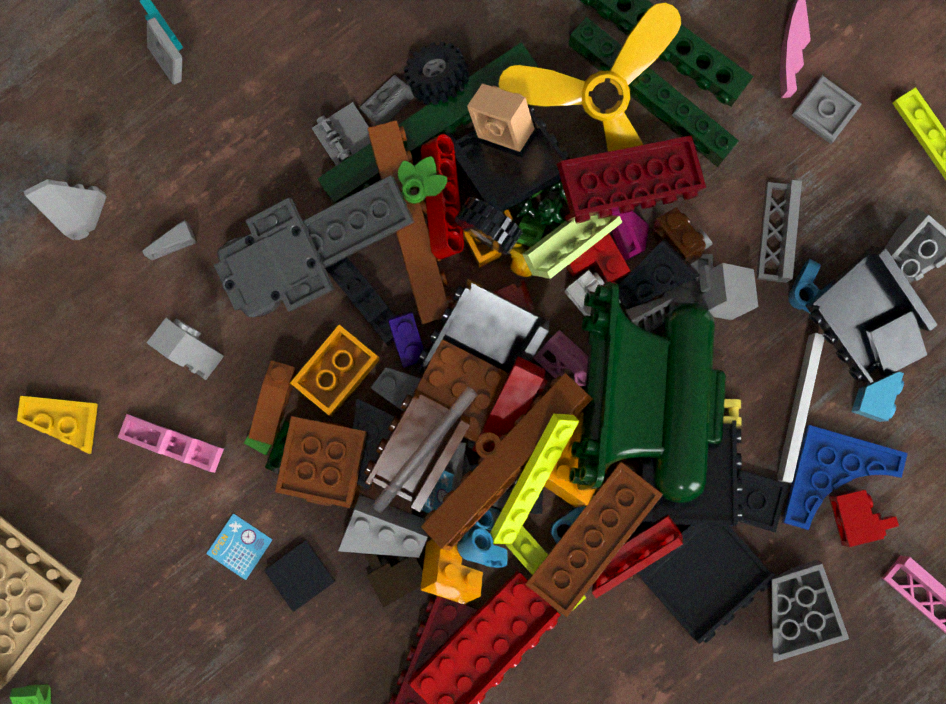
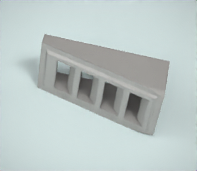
(174, 240)
(639, 314)

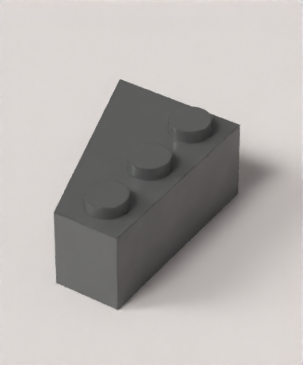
(395, 386)

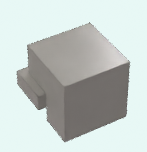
(728, 290)

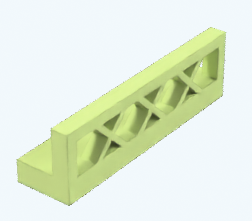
(567, 244)

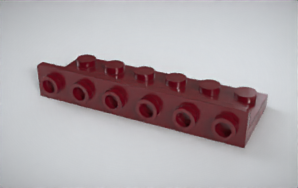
(631, 178)
(443, 622)

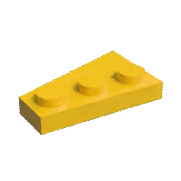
(63, 419)

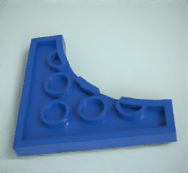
(829, 462)

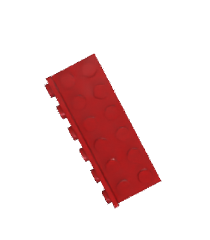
(486, 646)

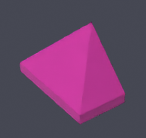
(630, 234)

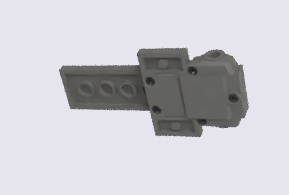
(289, 256)

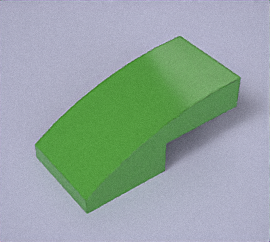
(531, 230)

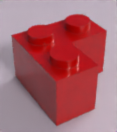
(604, 258)

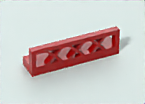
(639, 553)

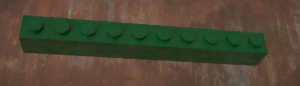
(431, 121)

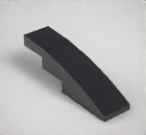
(363, 297)

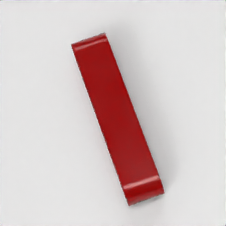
(444, 232)

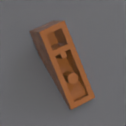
(272, 402)

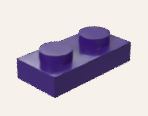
(406, 338)

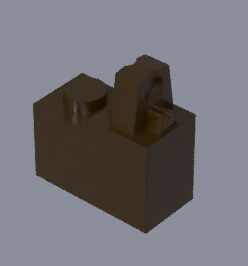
(395, 580)

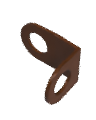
(473, 457)

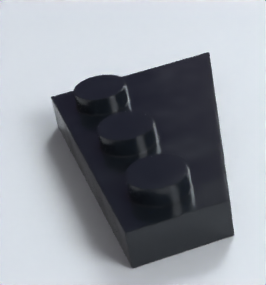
(376, 424)

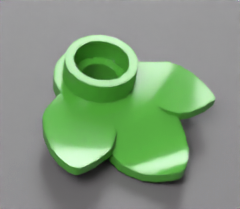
(420, 176)

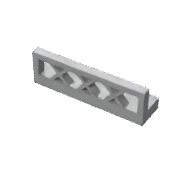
(788, 231)

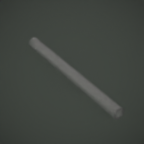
(424, 449)

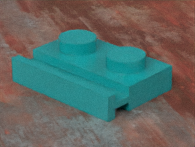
(153, 12)

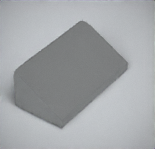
(387, 101)

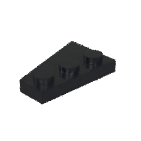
(655, 275)

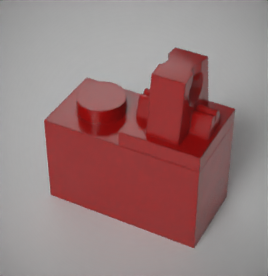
(855, 518)

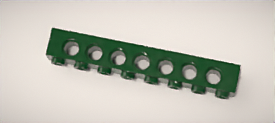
(696, 48)
(656, 95)

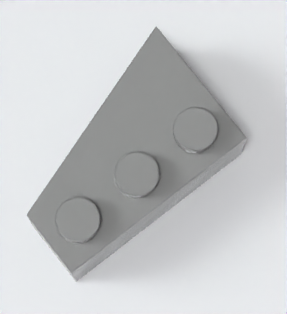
(383, 533)

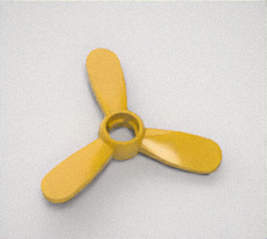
(638, 52)

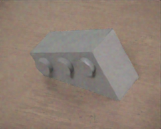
(184, 347)

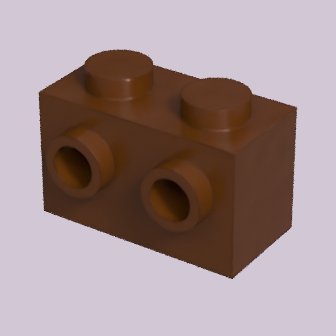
(679, 233)

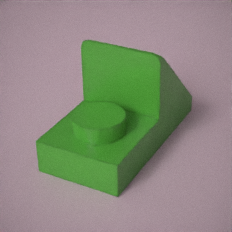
(31, 694)

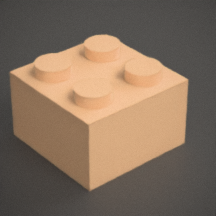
(501, 117)

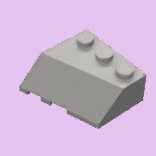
(804, 612)

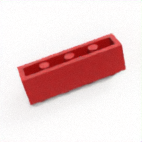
(514, 398)

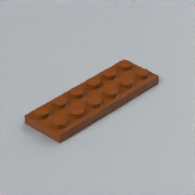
(594, 539)

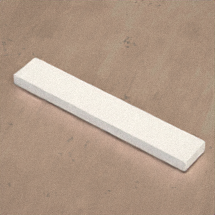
(800, 408)

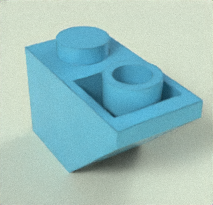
(878, 398)

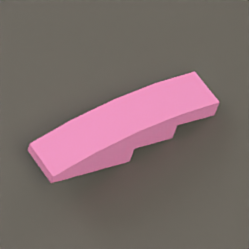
(794, 40)
(170, 443)

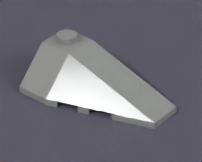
(68, 208)
(918, 245)

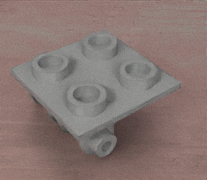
(342, 133)

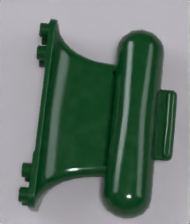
(650, 396)

